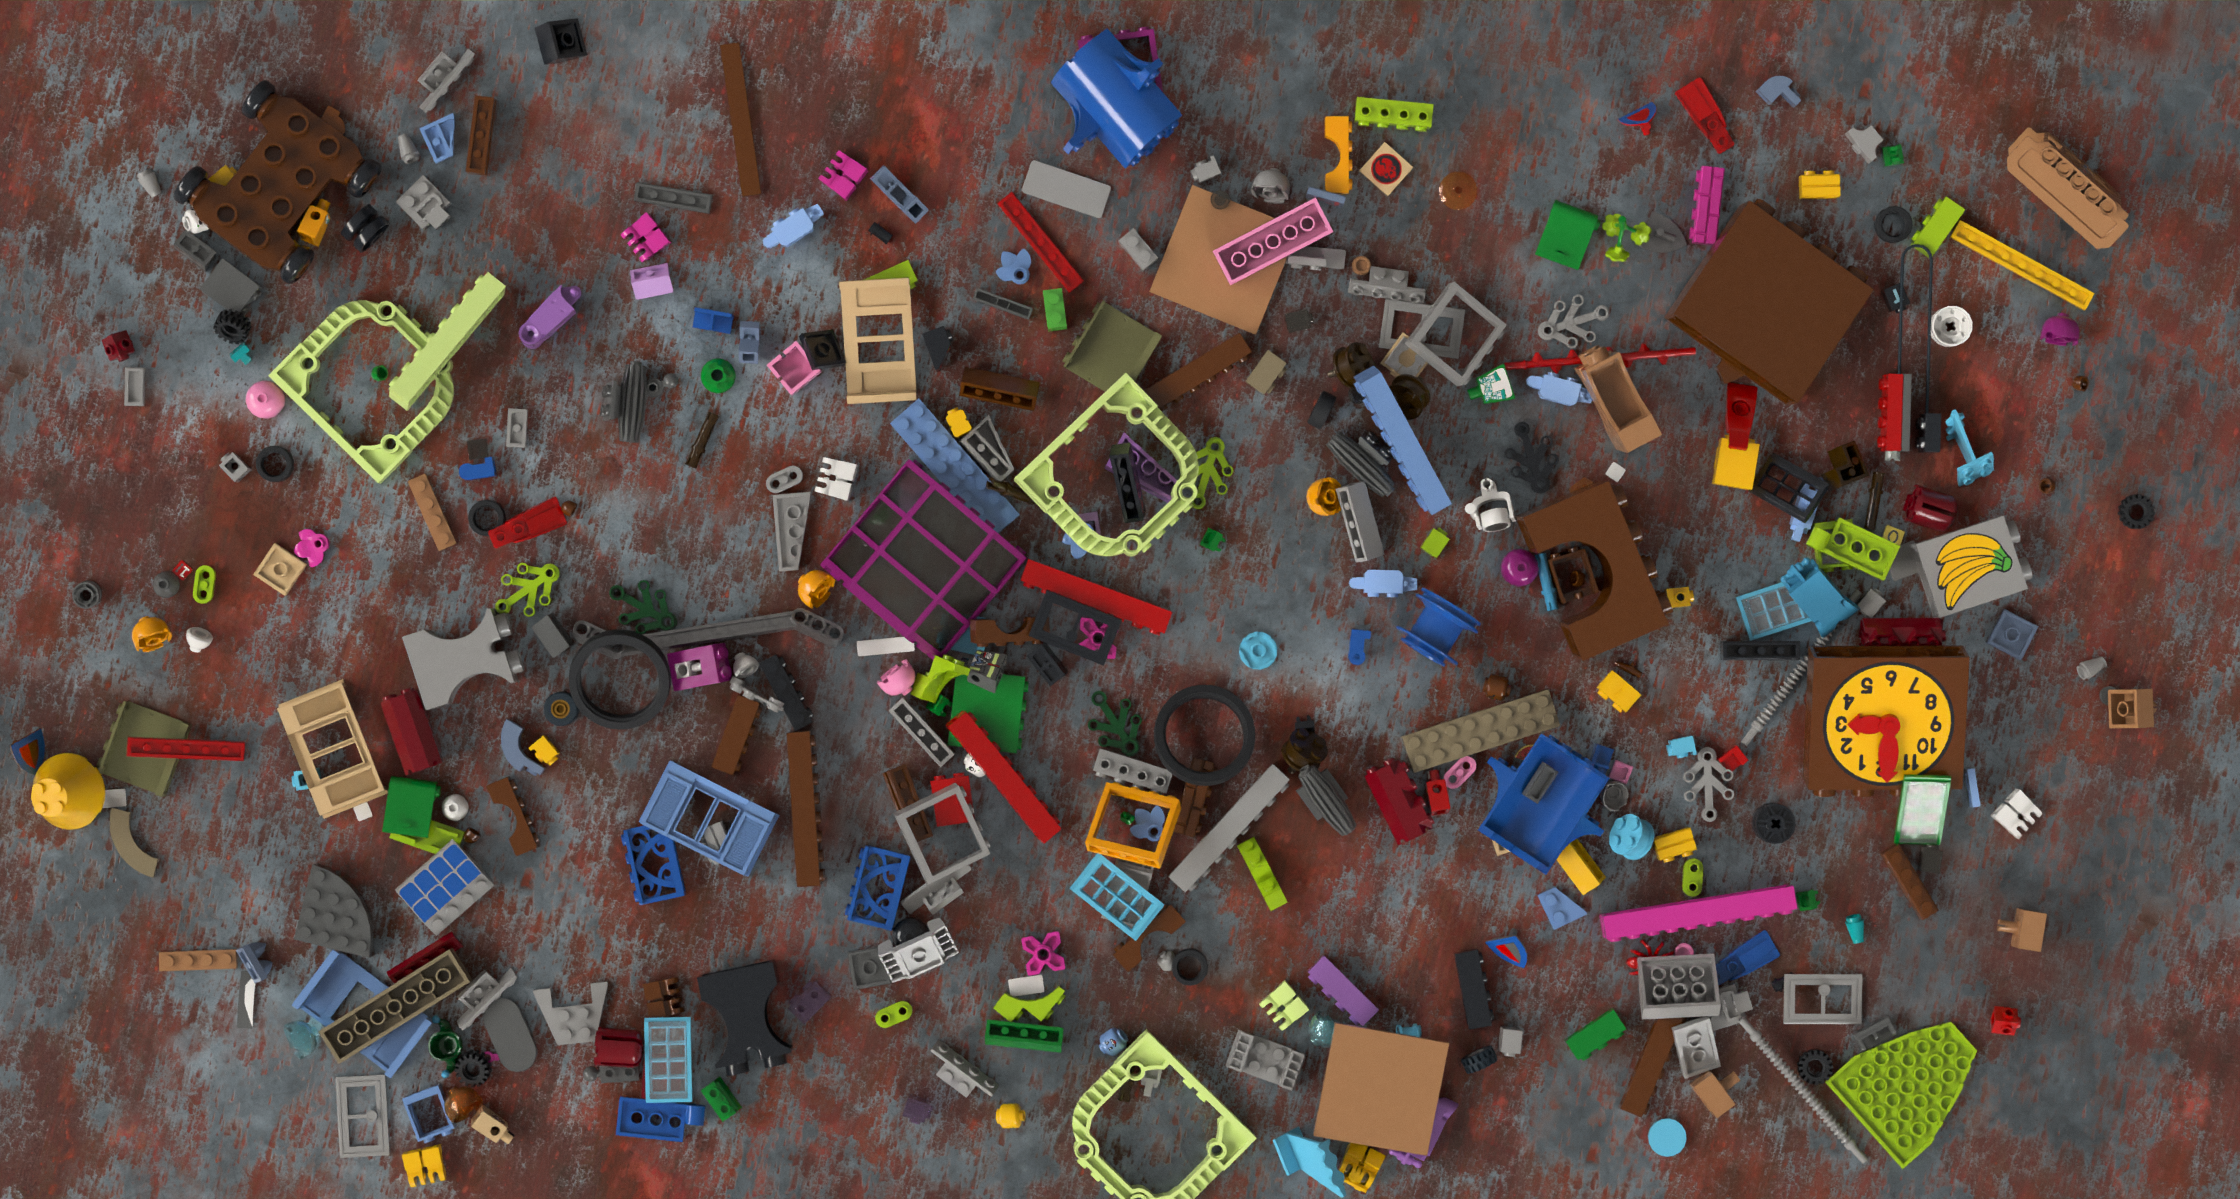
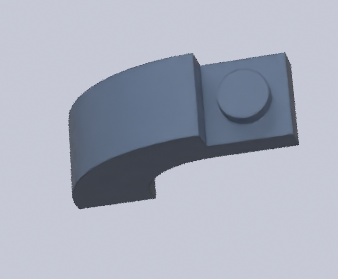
(899, 194)
(512, 749)

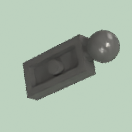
(611, 1074)

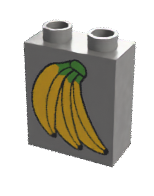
(1971, 566)

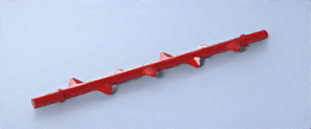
(1573, 359)

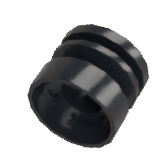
(1762, 823)

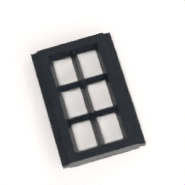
(1797, 472)

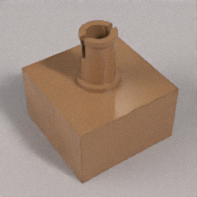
(2131, 708)
(2026, 929)
(1714, 1092)

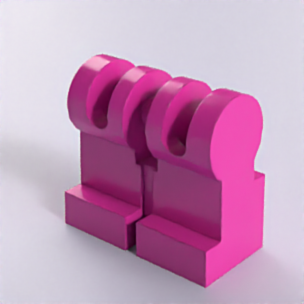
(851, 171)
(655, 239)

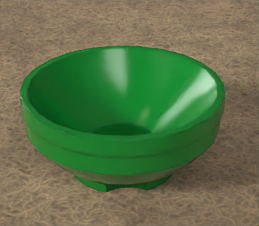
(728, 376)

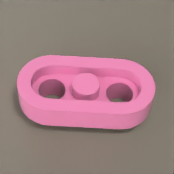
(1459, 772)

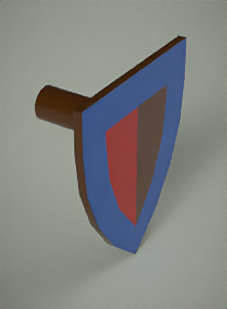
(29, 751)

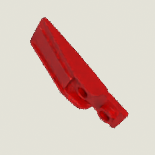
(1705, 114)
(1740, 414)
(529, 523)

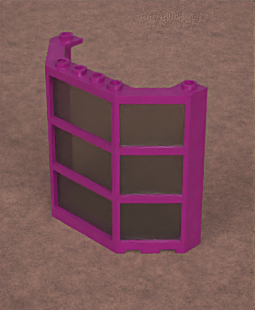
(923, 560)

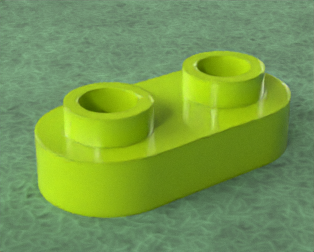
(204, 584)
(1692, 877)
(893, 1014)

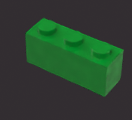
(1595, 1035)

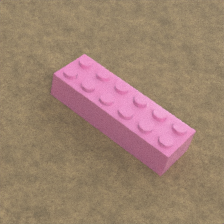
(1272, 241)

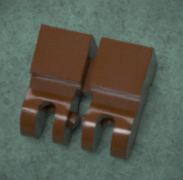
(655, 991)

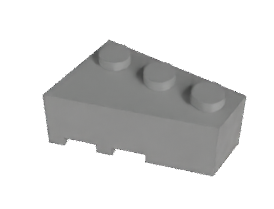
(987, 450)

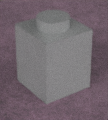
(1870, 602)

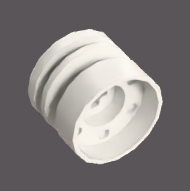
(1961, 323)

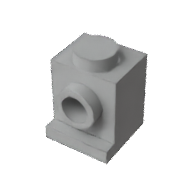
(1205, 170)
(238, 474)

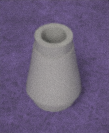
(408, 150)
(149, 182)
(2091, 667)

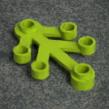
(1209, 470)
(530, 587)

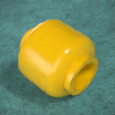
(1010, 1115)

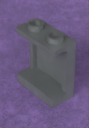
(231, 288)

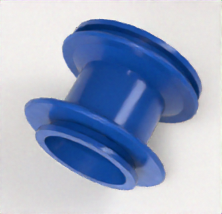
(1437, 628)

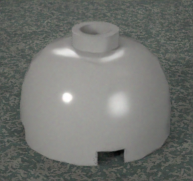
(1272, 186)

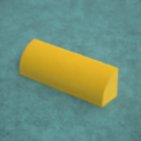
(1580, 867)

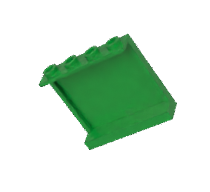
(996, 712)

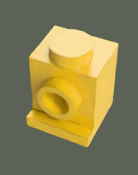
(1672, 596)
(545, 750)

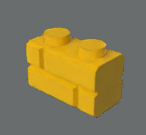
(1819, 185)
(958, 422)
(1673, 844)

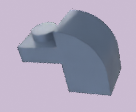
(1778, 86)
(749, 342)

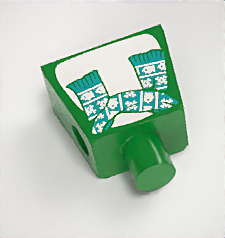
(1492, 387)

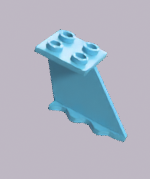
(1975, 467)
(1311, 1157)

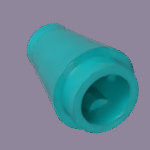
(1855, 927)

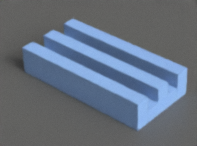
(1972, 789)

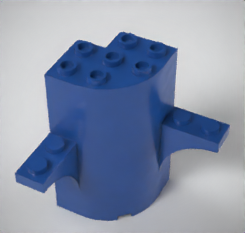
(1115, 100)
(1544, 829)

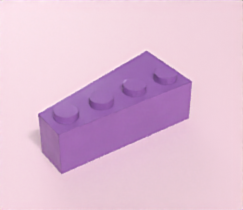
(1150, 474)

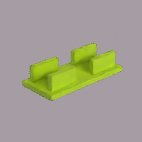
(438, 837)

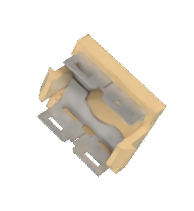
(1403, 359)

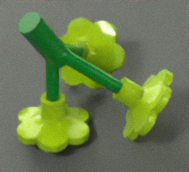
(1616, 225)

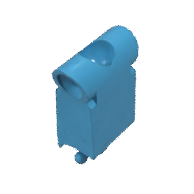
(1818, 596)

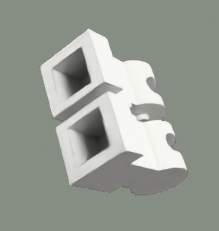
(840, 487)
(2018, 804)

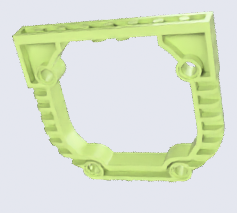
(294, 380)
(1119, 398)
(1150, 1055)

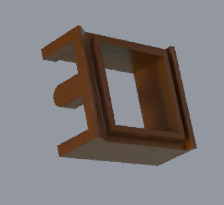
(1580, 593)

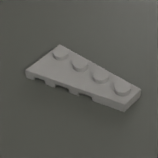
(790, 526)

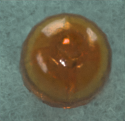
(461, 1102)

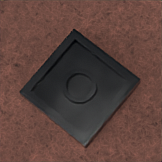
(822, 349)

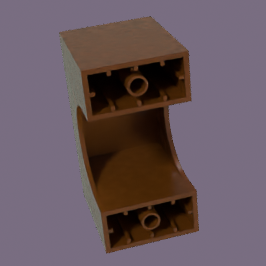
(1627, 600)

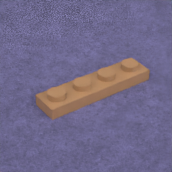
(432, 512)
(198, 960)

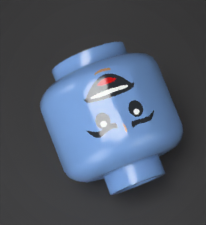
(1113, 1041)

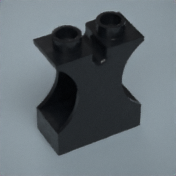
(742, 1001)

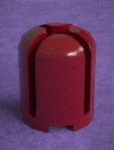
(1928, 518)
(618, 1047)

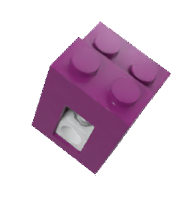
(713, 664)

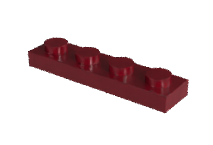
(424, 956)

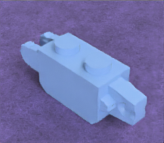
(794, 227)
(1559, 390)
(1796, 525)
(1383, 581)

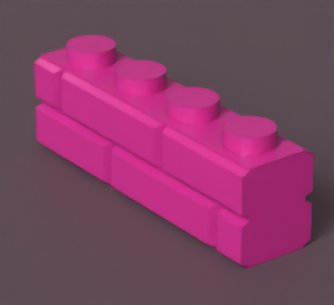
(1708, 205)

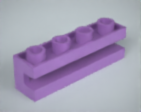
(1344, 991)

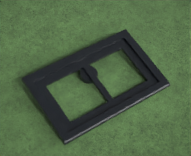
(1068, 645)

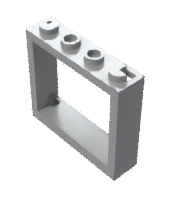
(1414, 343)
(930, 800)

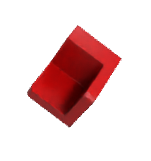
(1732, 758)

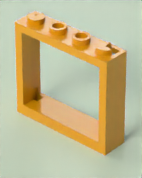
(1125, 852)

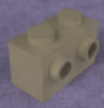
(1266, 372)

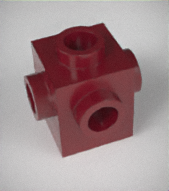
(118, 346)

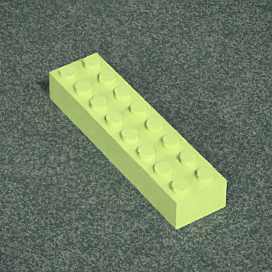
(447, 341)

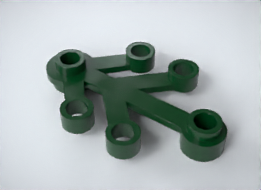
(646, 609)
(1117, 726)

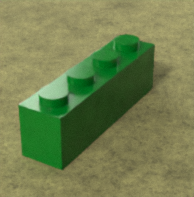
(1024, 1036)

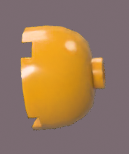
(1323, 497)
(814, 588)
(150, 634)

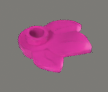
(308, 547)

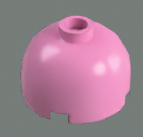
(265, 399)
(898, 679)

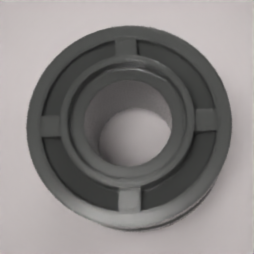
(80, 600)

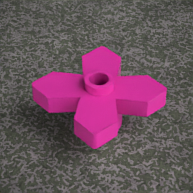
(1090, 628)
(1034, 947)

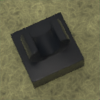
(1308, 725)

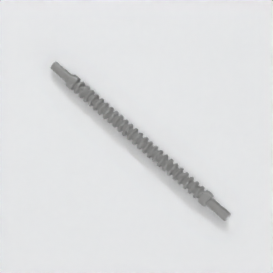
(1758, 725)
(1755, 1036)

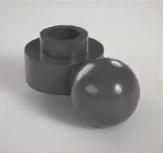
(669, 381)

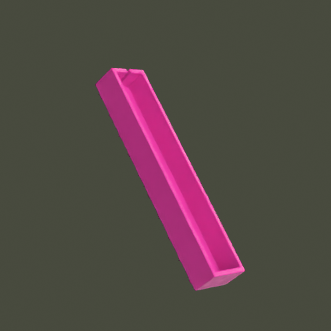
(1698, 911)

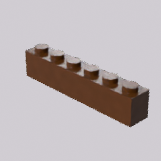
(1198, 371)
(1650, 1066)

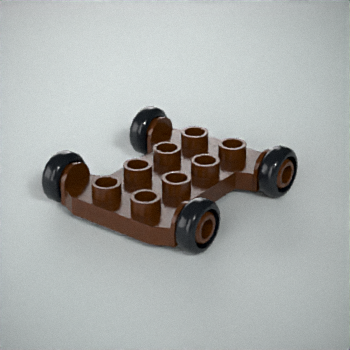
(277, 182)

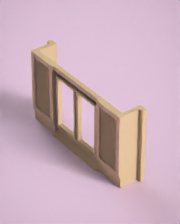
(878, 380)
(345, 787)

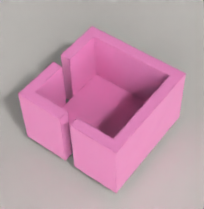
(793, 368)

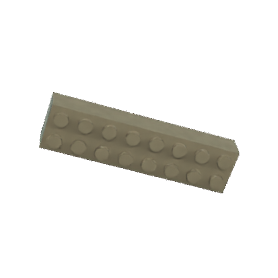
(1480, 730)
(395, 1005)

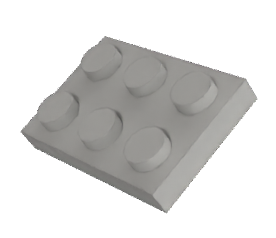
(1696, 1046)

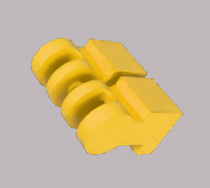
(427, 1157)

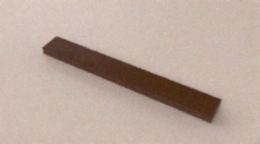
(740, 119)

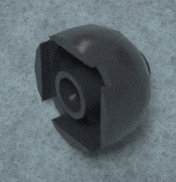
(908, 929)

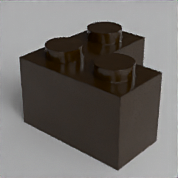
(1847, 466)

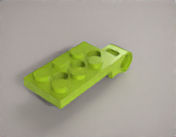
(1852, 533)

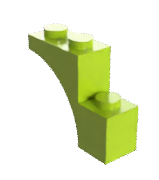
(942, 671)
(1262, 874)
(1041, 1008)

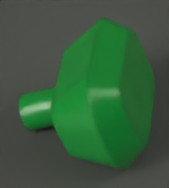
(1127, 817)

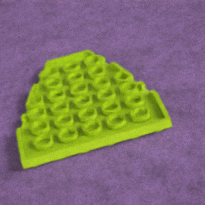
(1906, 1087)

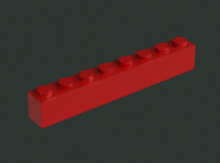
(1096, 596)
(1003, 777)

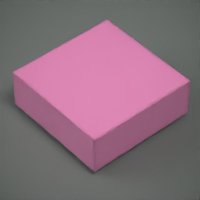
(1620, 772)

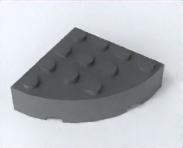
(335, 914)

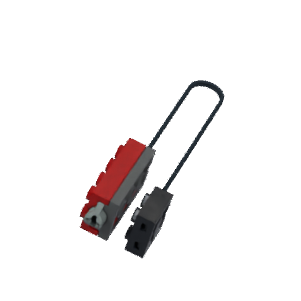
(1896, 396)

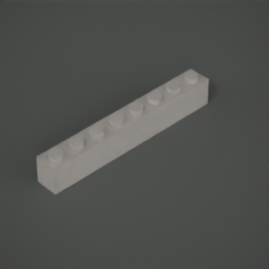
(1228, 828)

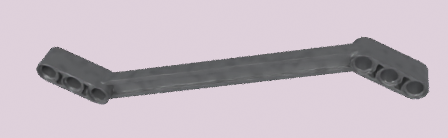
(723, 631)

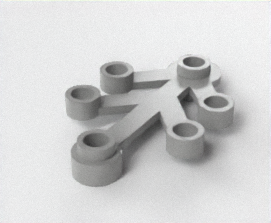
(1569, 323)
(739, 685)
(1707, 781)

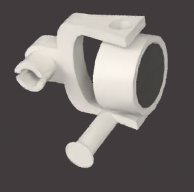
(1492, 519)

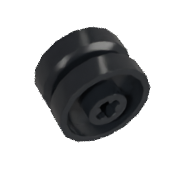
(365, 228)

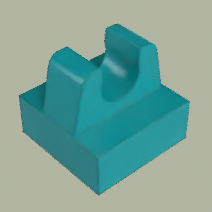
(241, 353)

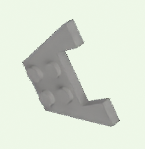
(573, 1022)

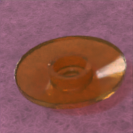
(1450, 197)

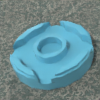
(1258, 650)
(1667, 1137)

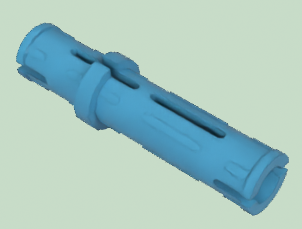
(1546, 582)

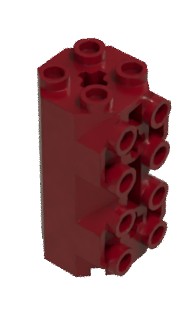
(1901, 631)
(412, 731)
(1398, 800)

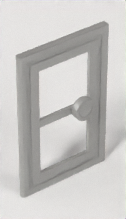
(1420, 308)
(1823, 980)
(381, 1115)

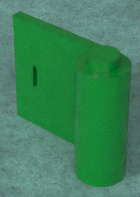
(1567, 232)
(410, 806)

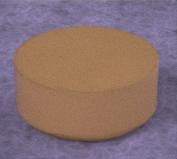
(1361, 265)

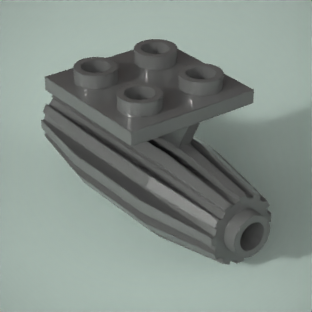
(627, 402)
(1364, 460)
(1325, 799)

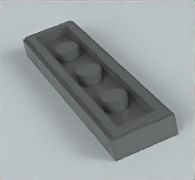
(673, 198)

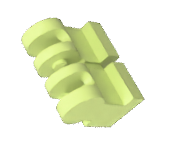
(1284, 996)

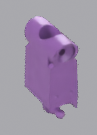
(549, 316)
(1444, 1110)

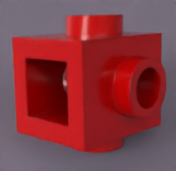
(2005, 1020)

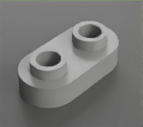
(784, 479)

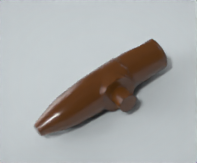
(1629, 669)

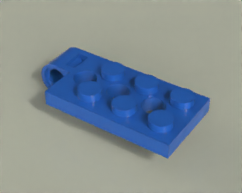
(688, 1113)

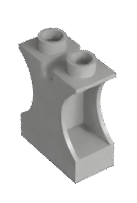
(446, 664)

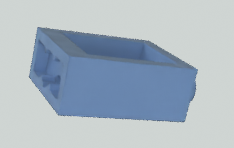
(429, 1136)

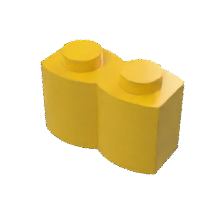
(1618, 692)

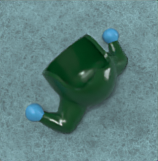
(445, 1045)

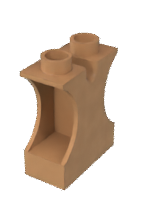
(1616, 399)

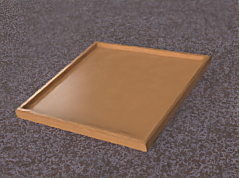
(1193, 275)
(1381, 1089)

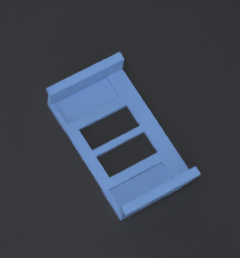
(745, 835)
(330, 988)

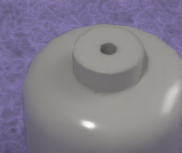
(1165, 960)

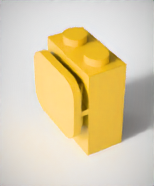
(1734, 466)

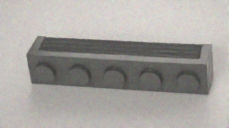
(1002, 303)

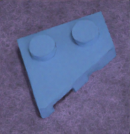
(440, 138)
(1559, 908)

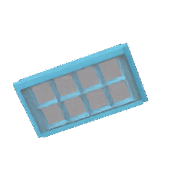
(1769, 611)
(1117, 896)
(668, 1059)

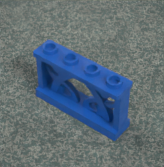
(675, 880)
(888, 912)

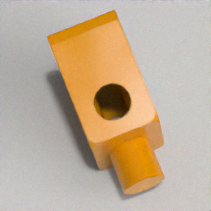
(311, 229)

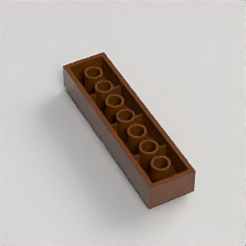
(804, 808)

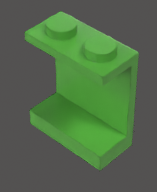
(1054, 309)

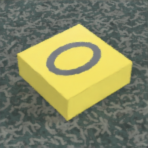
(1893, 534)

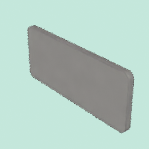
(1066, 189)

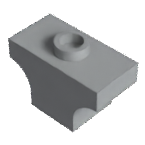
(1864, 142)

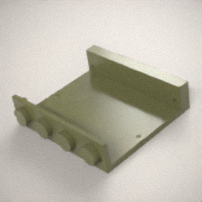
(1110, 347)
(144, 772)

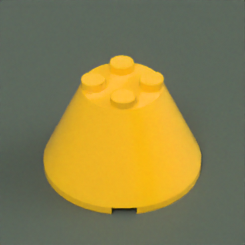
(68, 791)

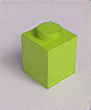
(1435, 542)

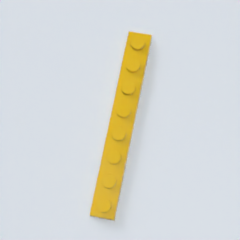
(2022, 265)

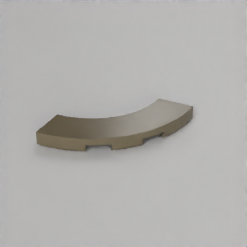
(126, 845)

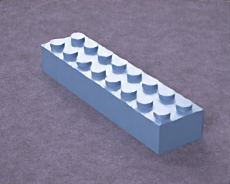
(1403, 441)
(952, 464)

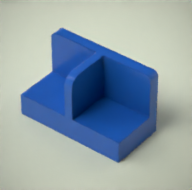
(713, 320)
(1601, 756)

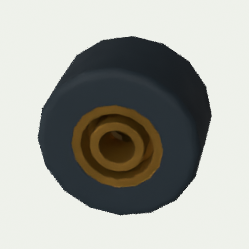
(560, 709)

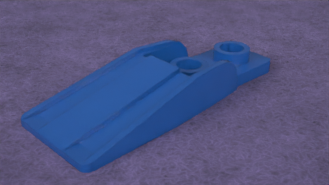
(1747, 958)

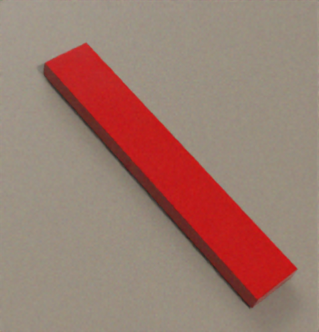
(1040, 242)
(185, 748)

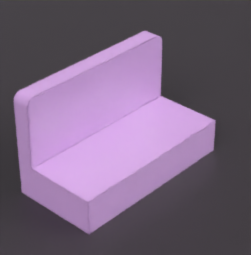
(651, 281)
(1093, 516)

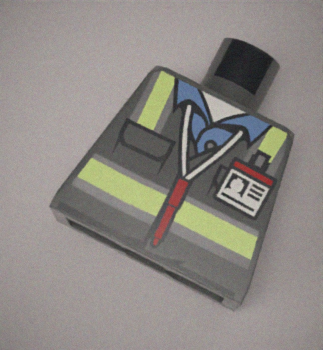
(986, 669)

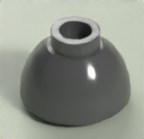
(166, 584)

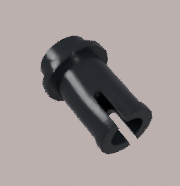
(880, 232)
(1778, 984)

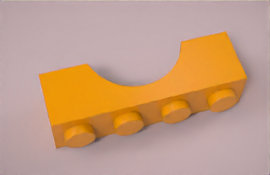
(1337, 130)

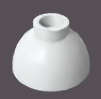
(198, 638)
(744, 665)
(455, 807)

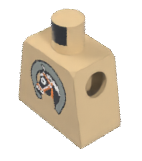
(486, 1119)

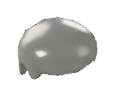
(1614, 795)

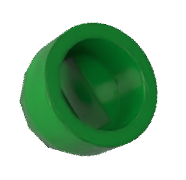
(379, 373)

